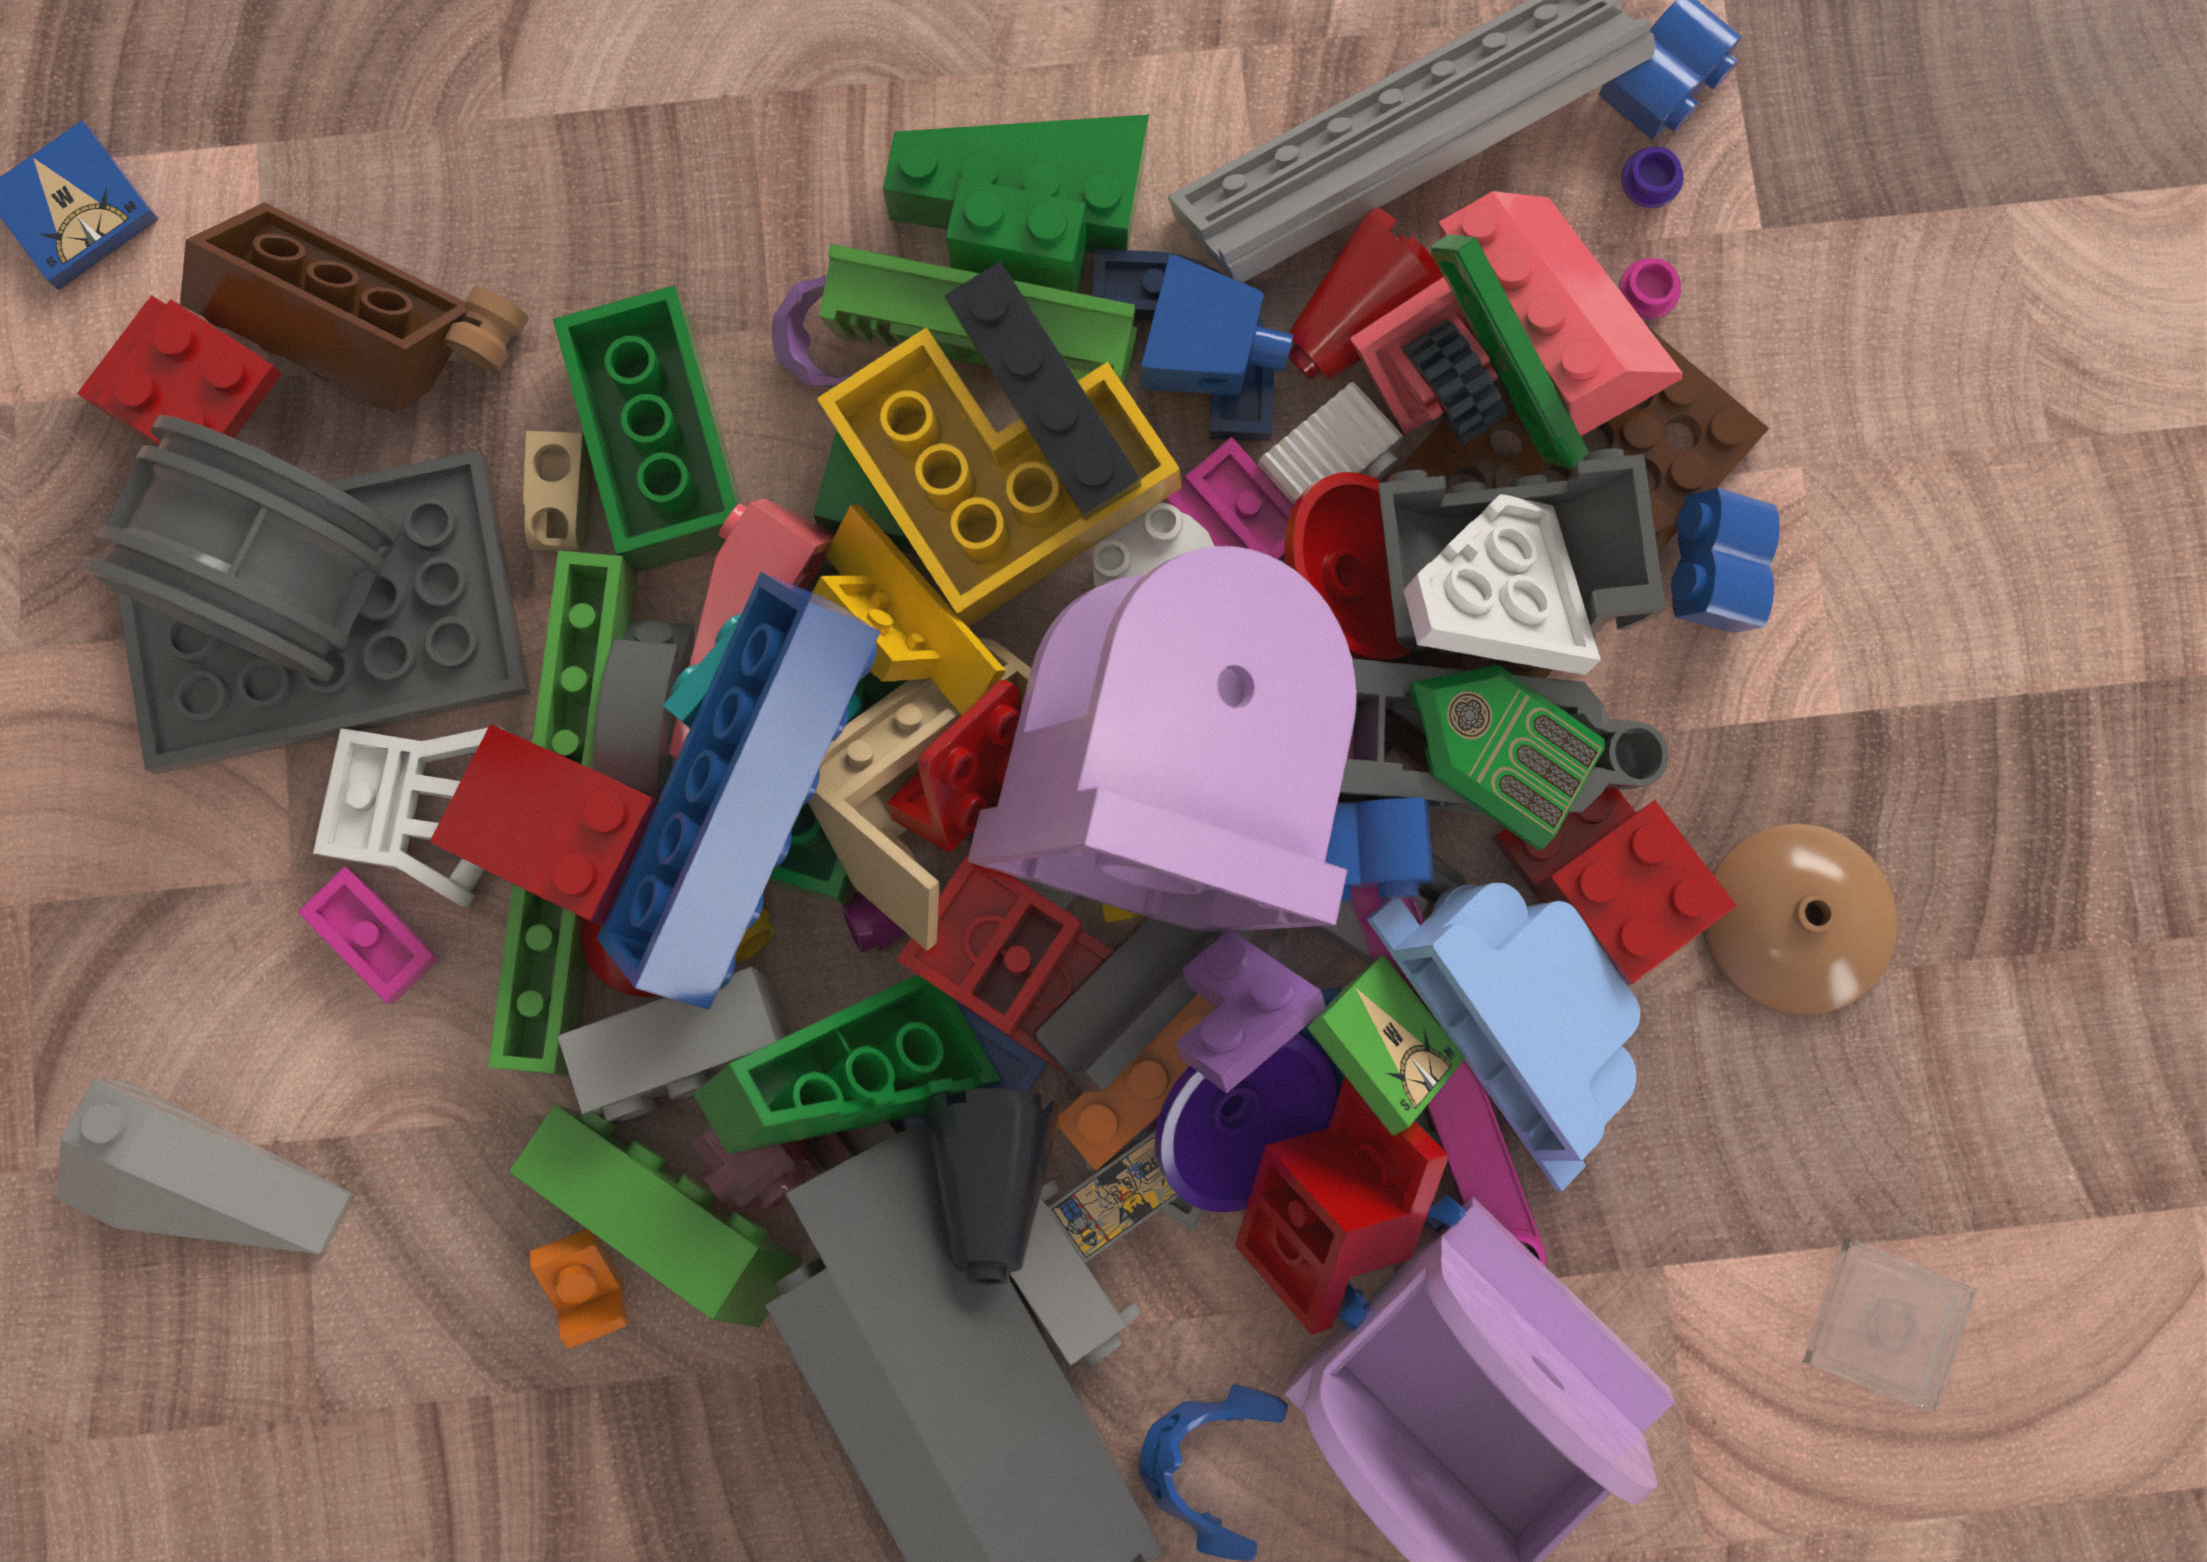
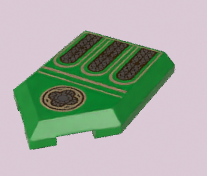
(1505, 749)

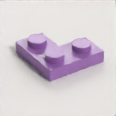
(1255, 1013)

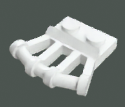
(375, 801)

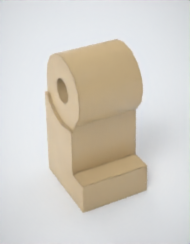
(556, 491)

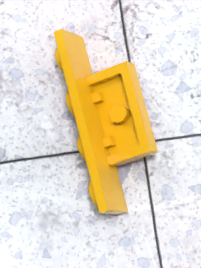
(917, 627)

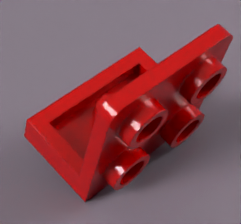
(961, 771)

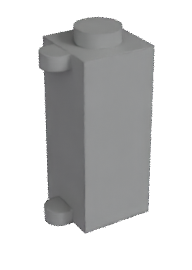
(1067, 1291)

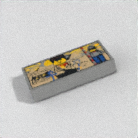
(1113, 1200)

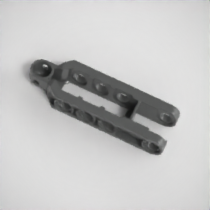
(1631, 758)

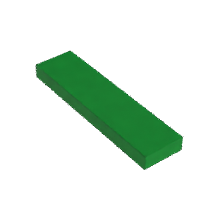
(1509, 349)

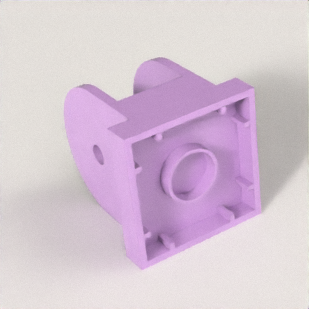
(1184, 748)
(1480, 1403)

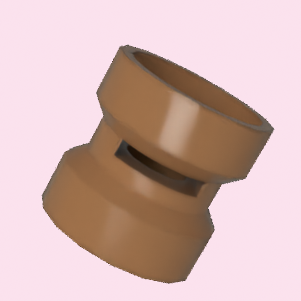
(486, 329)

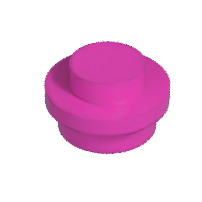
(1651, 287)

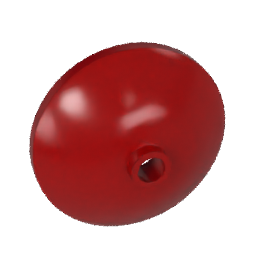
(1340, 549)

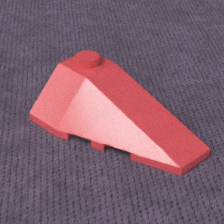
(757, 540)

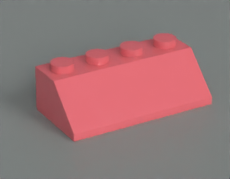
(1569, 306)

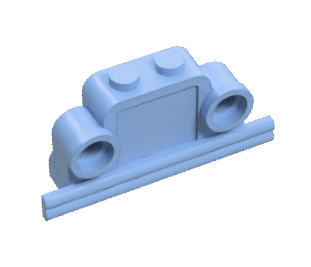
(1527, 1009)

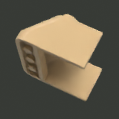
(865, 770)

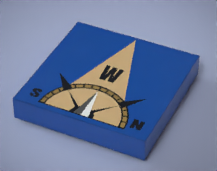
(71, 205)

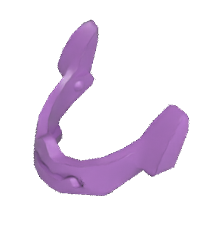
(791, 338)

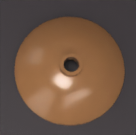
(1770, 945)

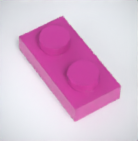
(368, 935)

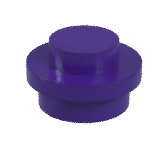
(1652, 177)

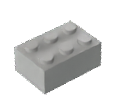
(669, 1047)

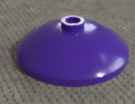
(1215, 1140)

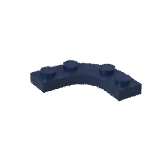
(1137, 280)

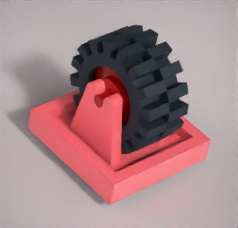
(1431, 366)

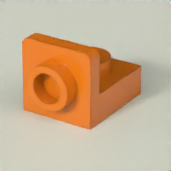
(581, 1287)

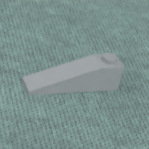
(177, 1174)

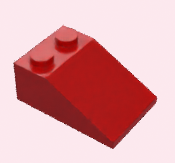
(545, 823)

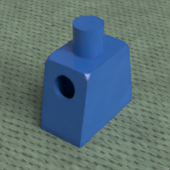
(1207, 333)

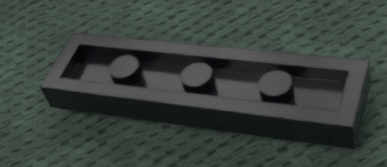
(1043, 390)

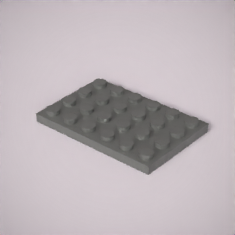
(424, 643)

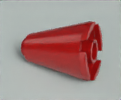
(1361, 286)

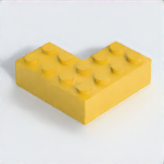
(975, 499)

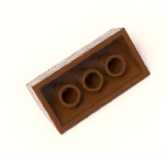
(321, 304)

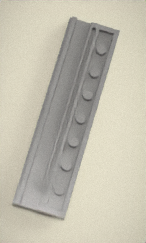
(1407, 129)

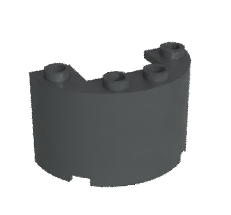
(1602, 519)

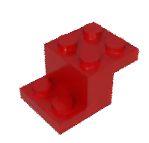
(179, 369)
(1626, 878)
(1004, 952)
(1338, 1207)

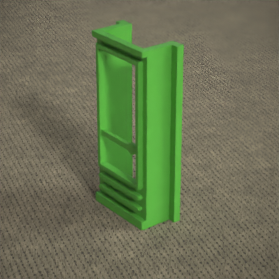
(903, 296)

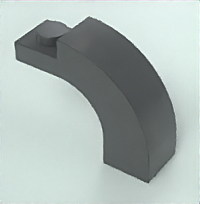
(631, 721)

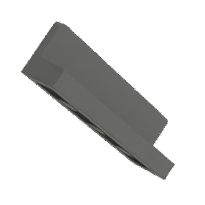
(1123, 1003)

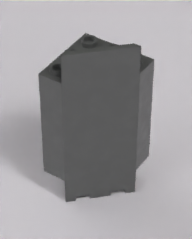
(944, 1381)

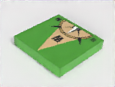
(1387, 1044)

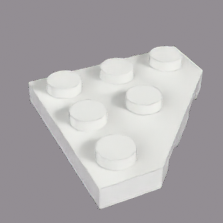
(1505, 592)

